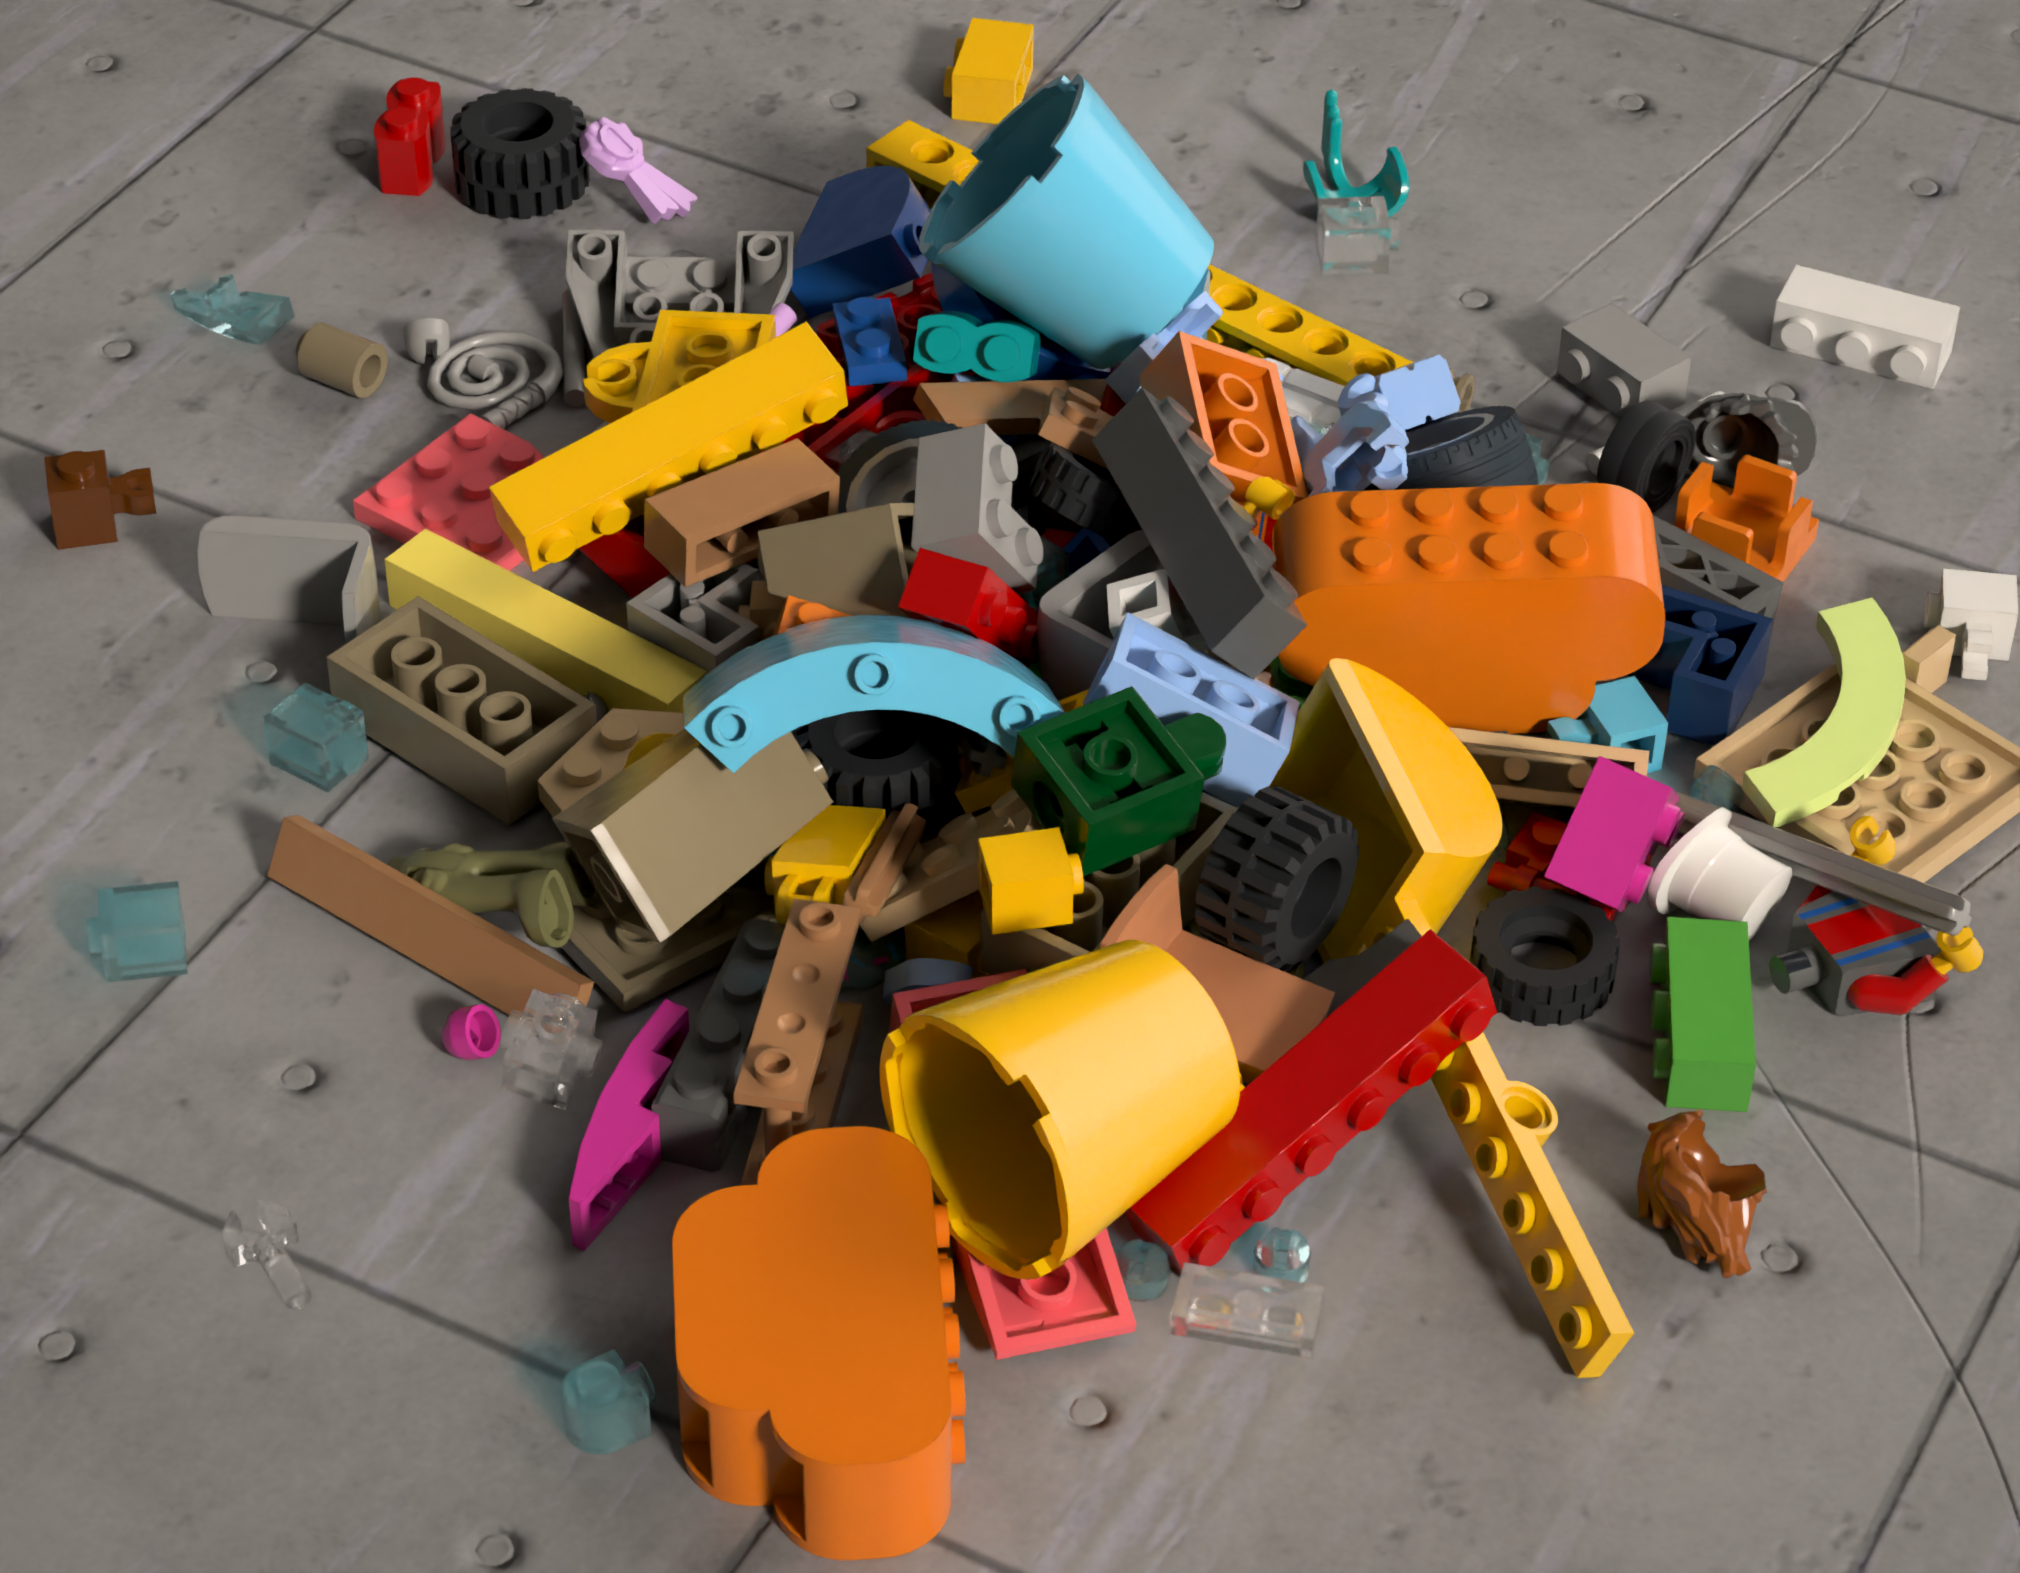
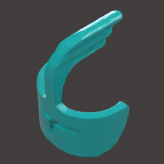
(1390, 182)

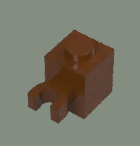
(86, 499)

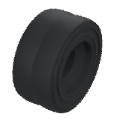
(1648, 453)

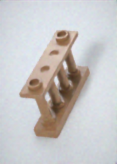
(802, 1032)

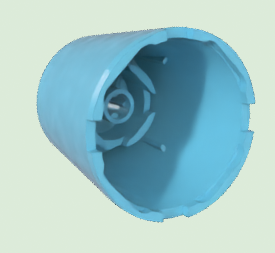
(1070, 227)

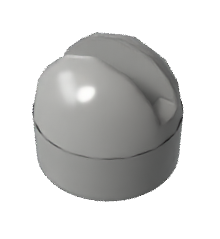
(426, 338)

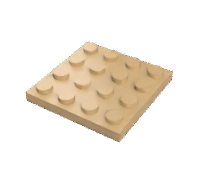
(1934, 789)

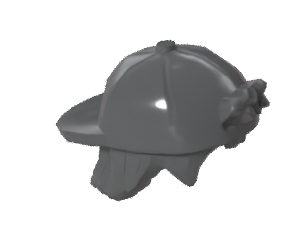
(1753, 426)

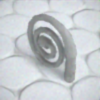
(514, 399)

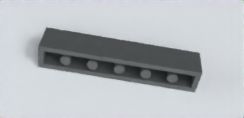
(1200, 532)

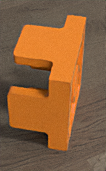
(1752, 519)

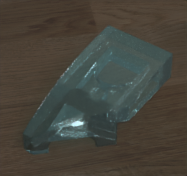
(241, 316)

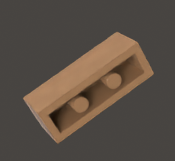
(717, 517)

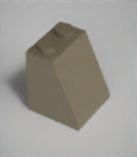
(843, 560)

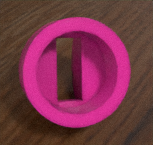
(471, 1032)

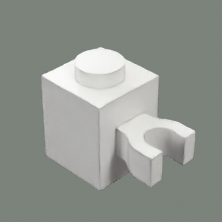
(1981, 614)

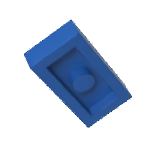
(869, 341)

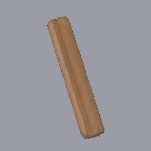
(885, 861)

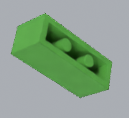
(1703, 1014)

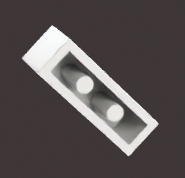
(1864, 326)

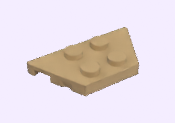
(601, 754)

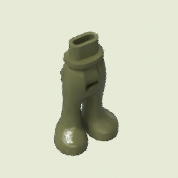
(532, 883)

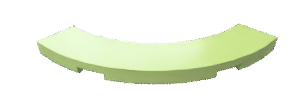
(1857, 728)

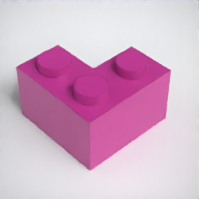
(1613, 832)

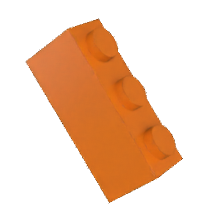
(1234, 409)

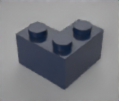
(1710, 662)

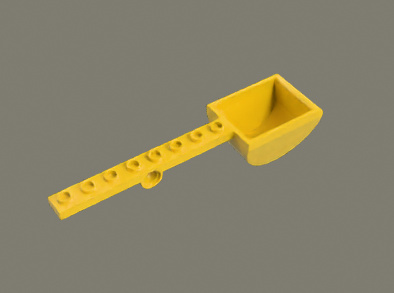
(1422, 839)

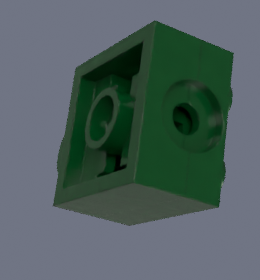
(1116, 776)

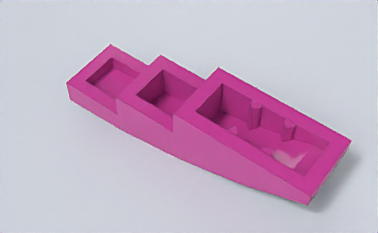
(624, 1132)

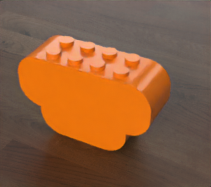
(1476, 596)
(823, 1344)

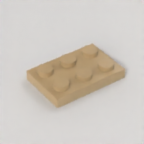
(947, 865)

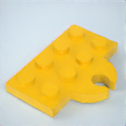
(680, 351)

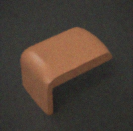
(1258, 1003)

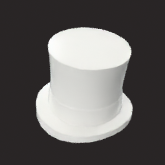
(1718, 876)

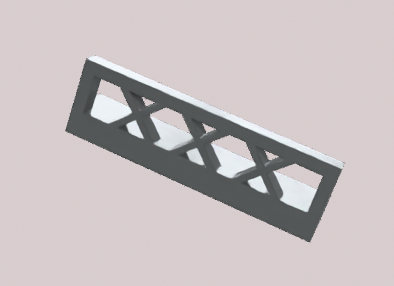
(1711, 573)

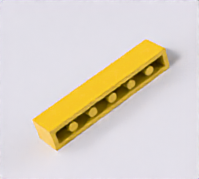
(688, 433)

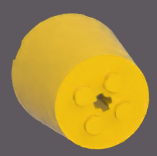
(1059, 1098)

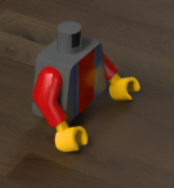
(1863, 955)

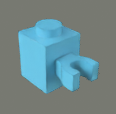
(1618, 717)

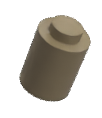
(341, 359)

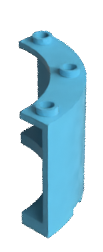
(860, 667)

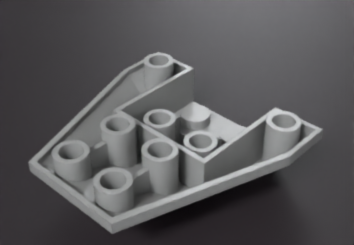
(623, 295)

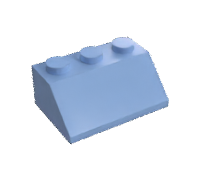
(1186, 681)

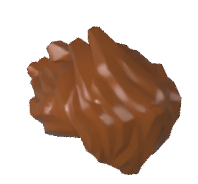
(1697, 1194)

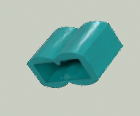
(959, 342)

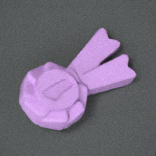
(619, 156)

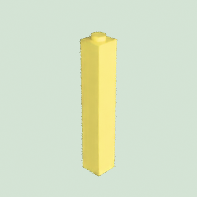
(540, 626)

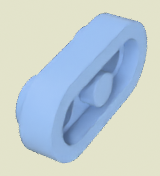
(923, 973)

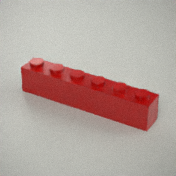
(1317, 1101)

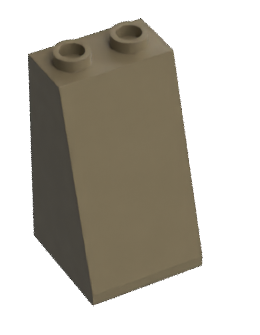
(688, 828)

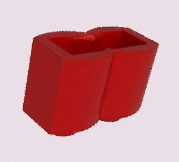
(409, 137)

